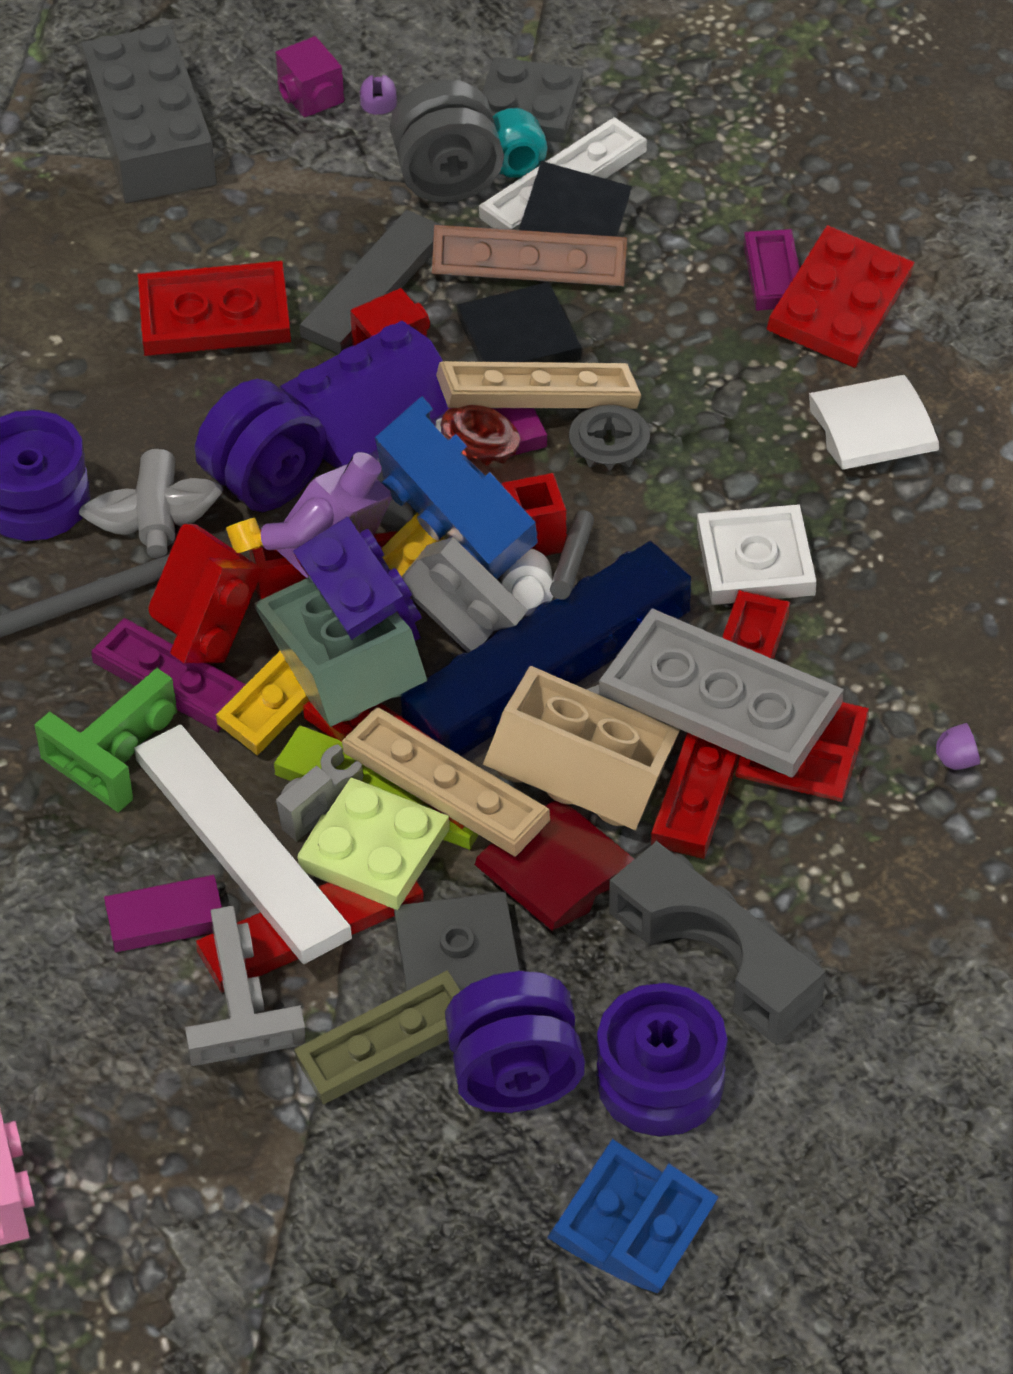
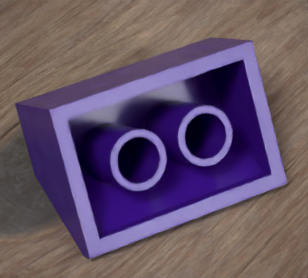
(368, 389)

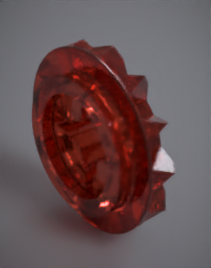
(493, 436)

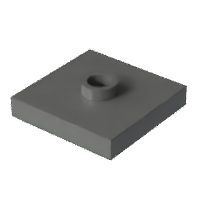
(458, 935)

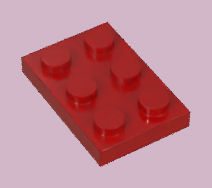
(840, 296)
(213, 308)

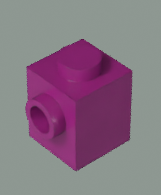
(309, 77)

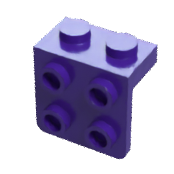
(356, 579)

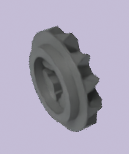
(627, 427)

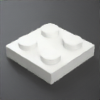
(756, 553)

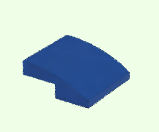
(633, 1218)

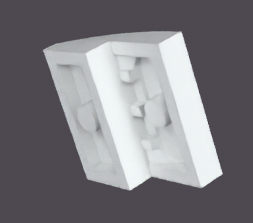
(873, 422)

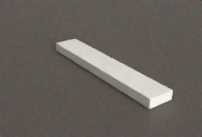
(243, 844)

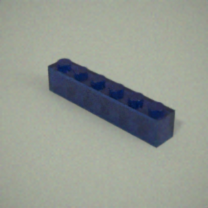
(561, 637)

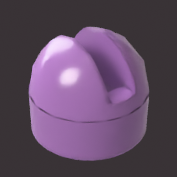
(378, 104)
(958, 748)

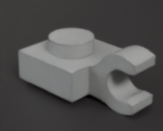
(314, 794)

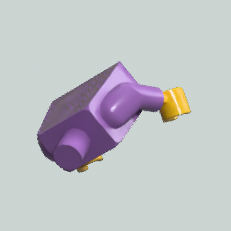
(326, 500)

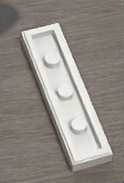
(596, 154)

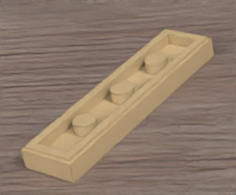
(537, 384)
(446, 781)

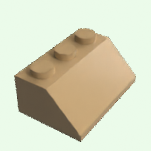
(581, 748)

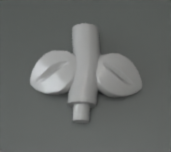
(153, 504)

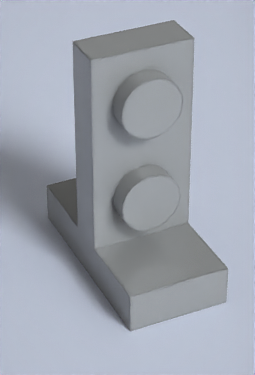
(244, 1031)

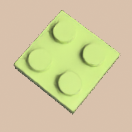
(374, 843)

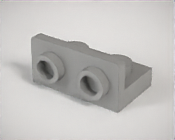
(461, 594)

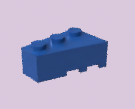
(452, 491)

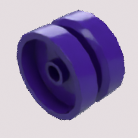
(260, 445)
(40, 475)
(514, 1042)
(661, 1059)

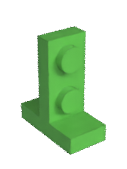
(99, 752)

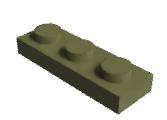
(378, 1039)

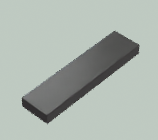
(380, 271)

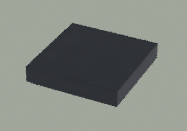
(574, 202)
(519, 327)

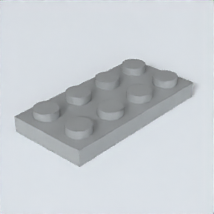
(721, 692)

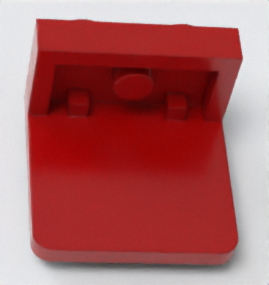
(203, 595)

